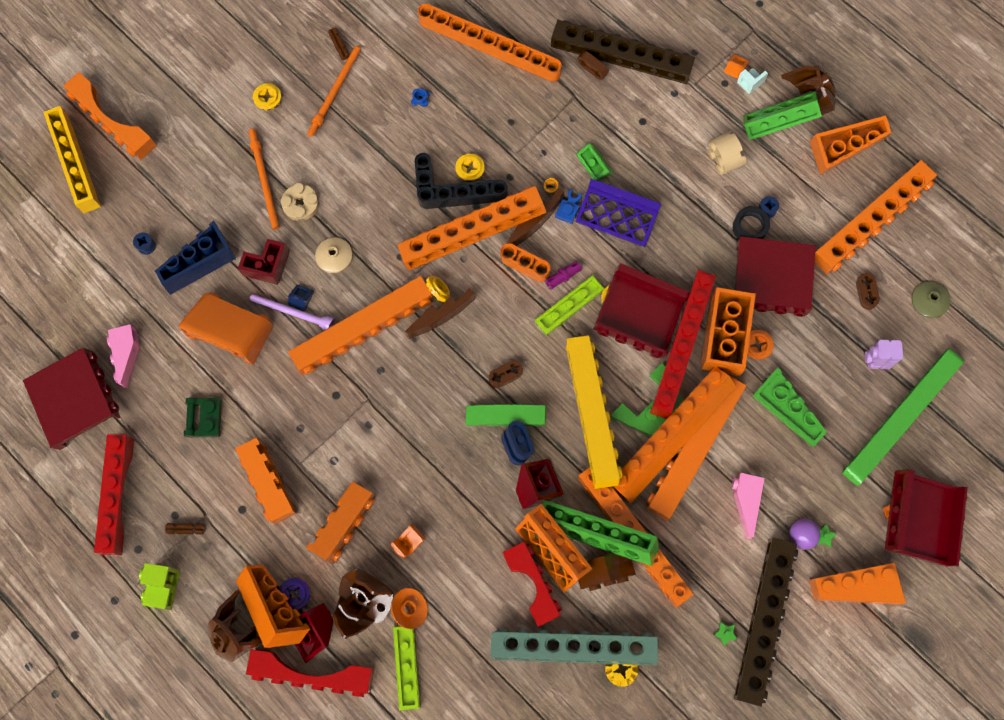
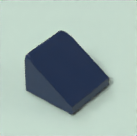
(300, 297)

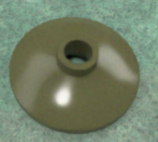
(925, 304)

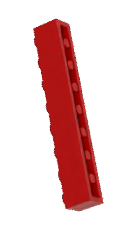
(683, 345)

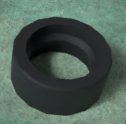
(756, 212)

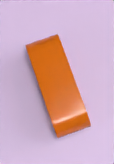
(529, 270)

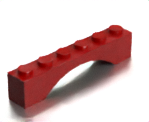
(109, 523)
(268, 665)

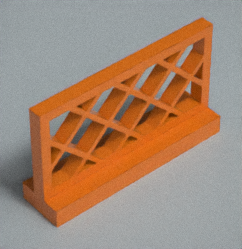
(561, 548)

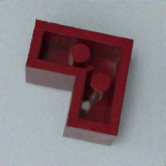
(268, 266)

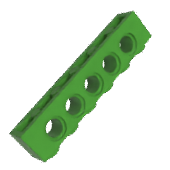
(604, 534)

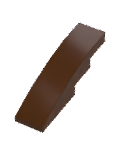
(526, 229)
(435, 317)

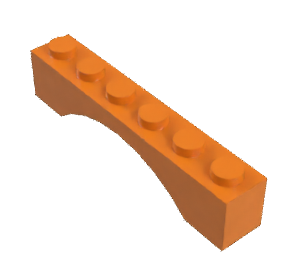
(133, 137)

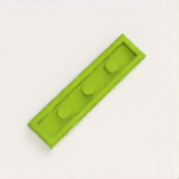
(569, 305)
(406, 668)

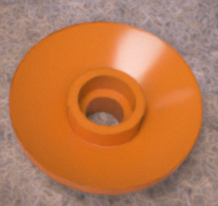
(416, 606)

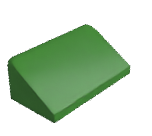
(594, 162)

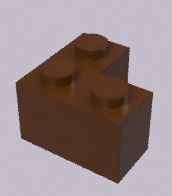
(607, 571)

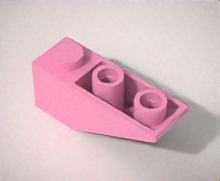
(124, 349)

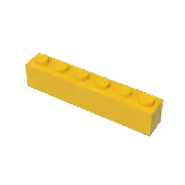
(72, 159)

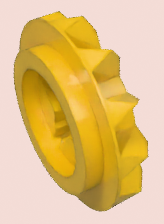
(262, 91)
(465, 161)
(438, 288)
(617, 678)

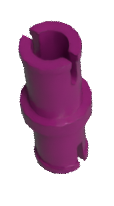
(563, 275)

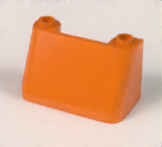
(227, 327)

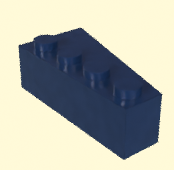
(195, 260)

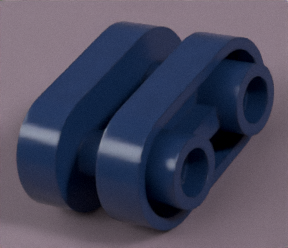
(517, 443)

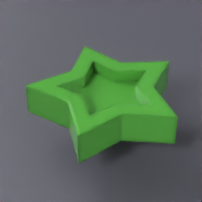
(826, 536)
(725, 633)

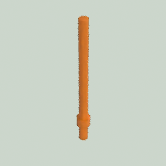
(318, 119)
(255, 146)

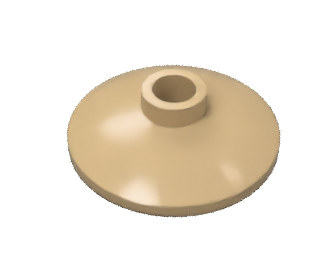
(336, 262)

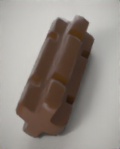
(338, 43)
(185, 528)

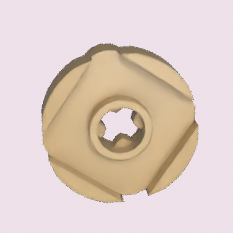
(296, 193)

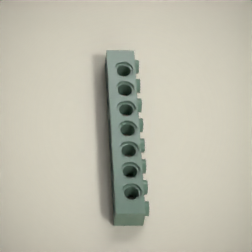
(625, 656)

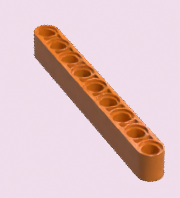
(493, 49)

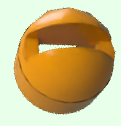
(548, 182)

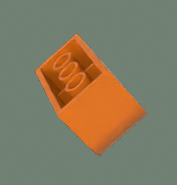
(728, 331)

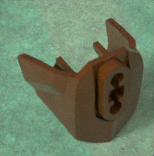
(814, 79)
(361, 603)
(223, 641)

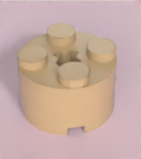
(726, 152)

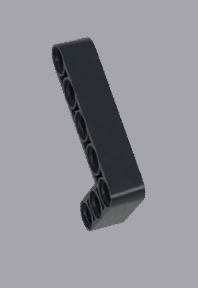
(453, 190)

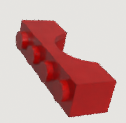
(520, 560)

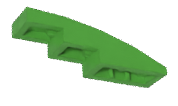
(505, 414)

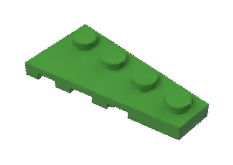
(783, 402)

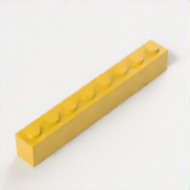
(592, 412)

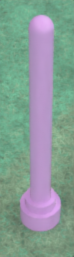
(324, 322)

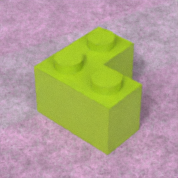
(160, 585)

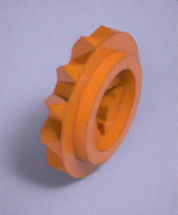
(765, 350)

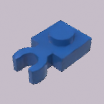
(568, 209)

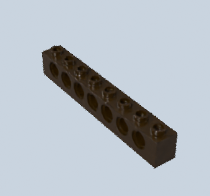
(629, 58)
(743, 690)

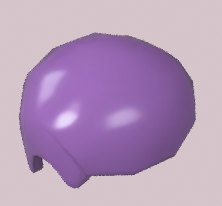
(804, 533)

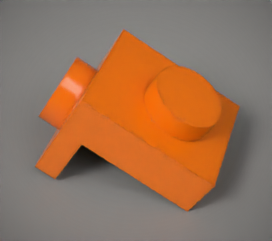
(408, 542)

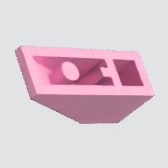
(747, 498)

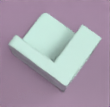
(751, 80)

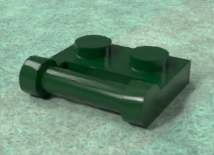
(209, 417)

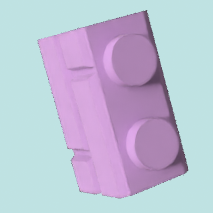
(884, 354)

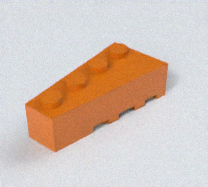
(844, 143)
(266, 481)
(341, 523)
(866, 585)
(269, 608)

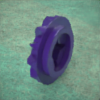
(304, 592)

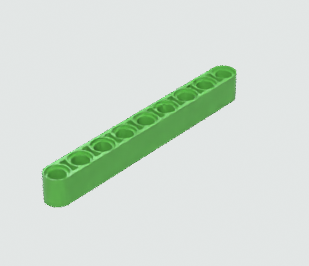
(902, 417)

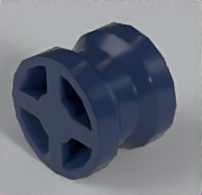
(773, 202)
(146, 247)

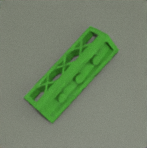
(782, 115)

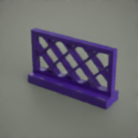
(628, 200)

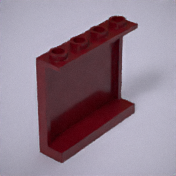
(777, 274)
(640, 311)
(71, 397)
(926, 519)

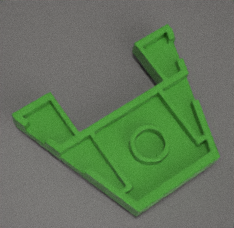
(645, 421)

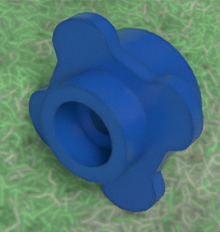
(420, 93)

